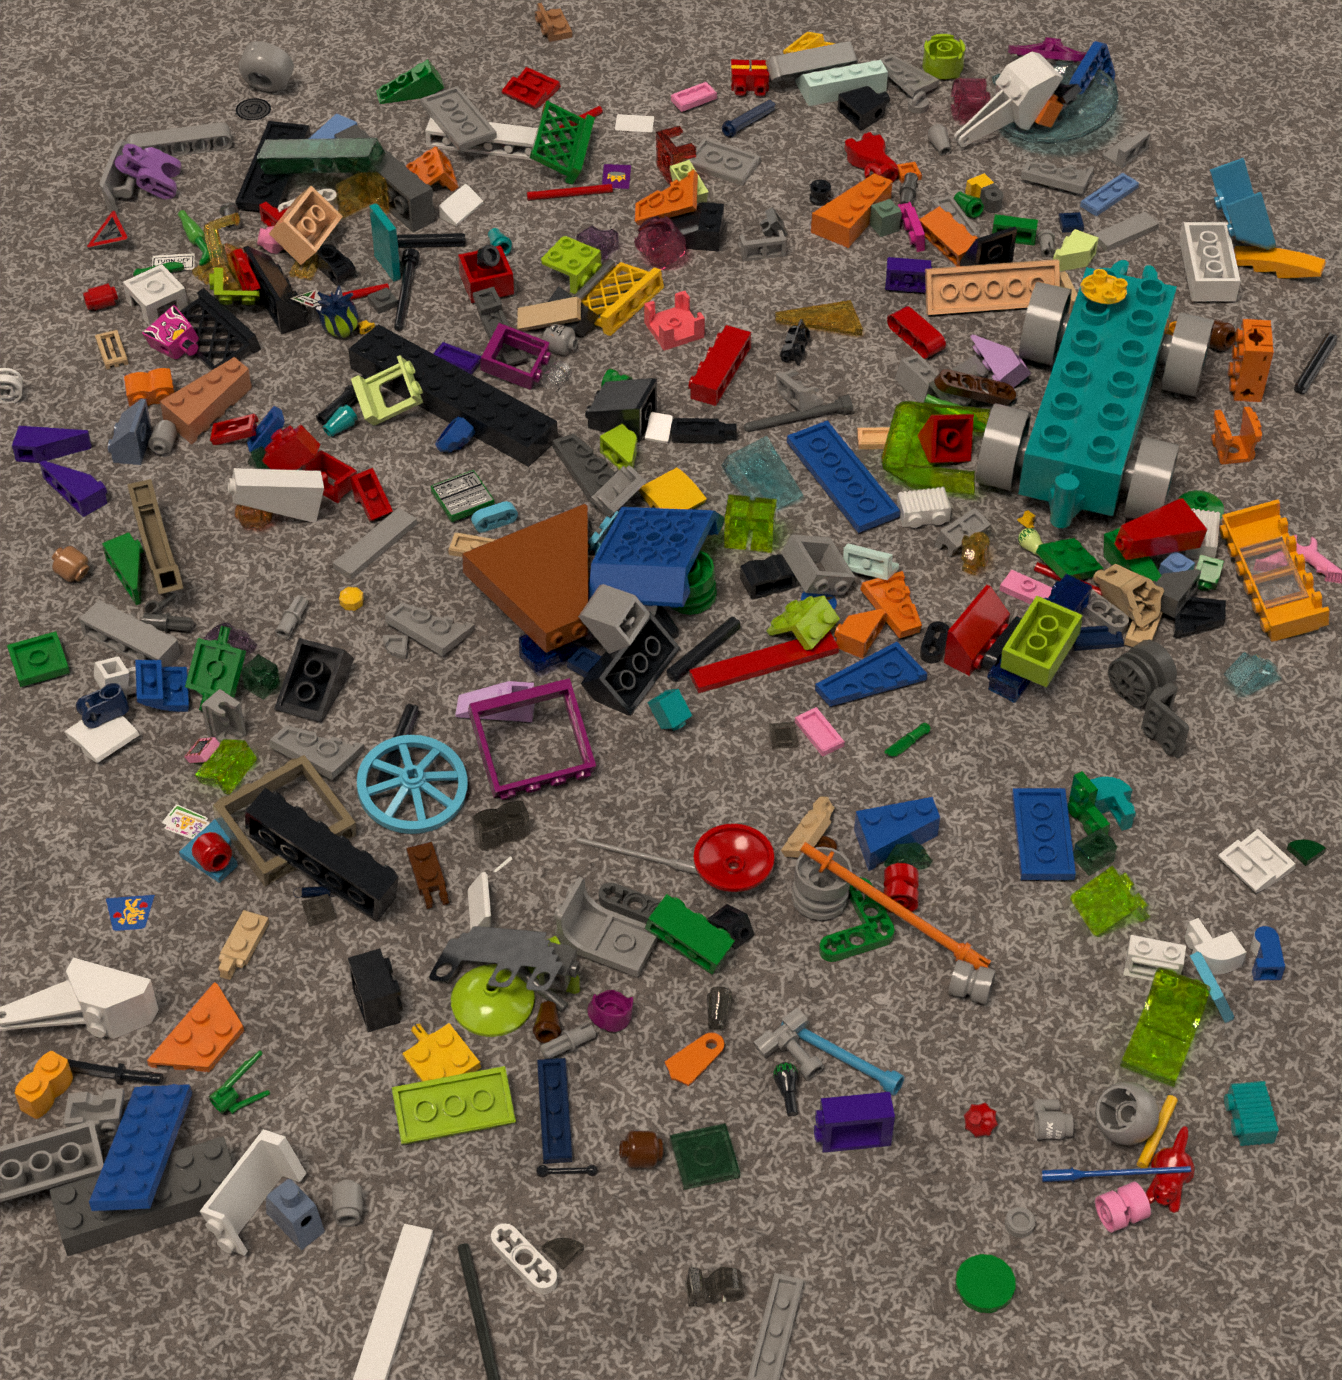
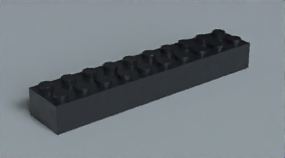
(454, 393)

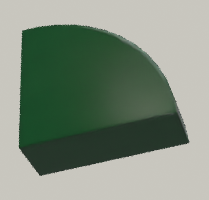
(1306, 850)

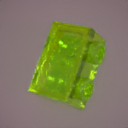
(227, 765)

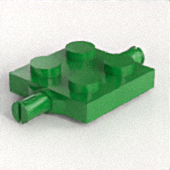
(215, 666)

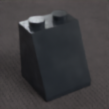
(623, 403)

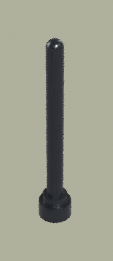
(410, 260)

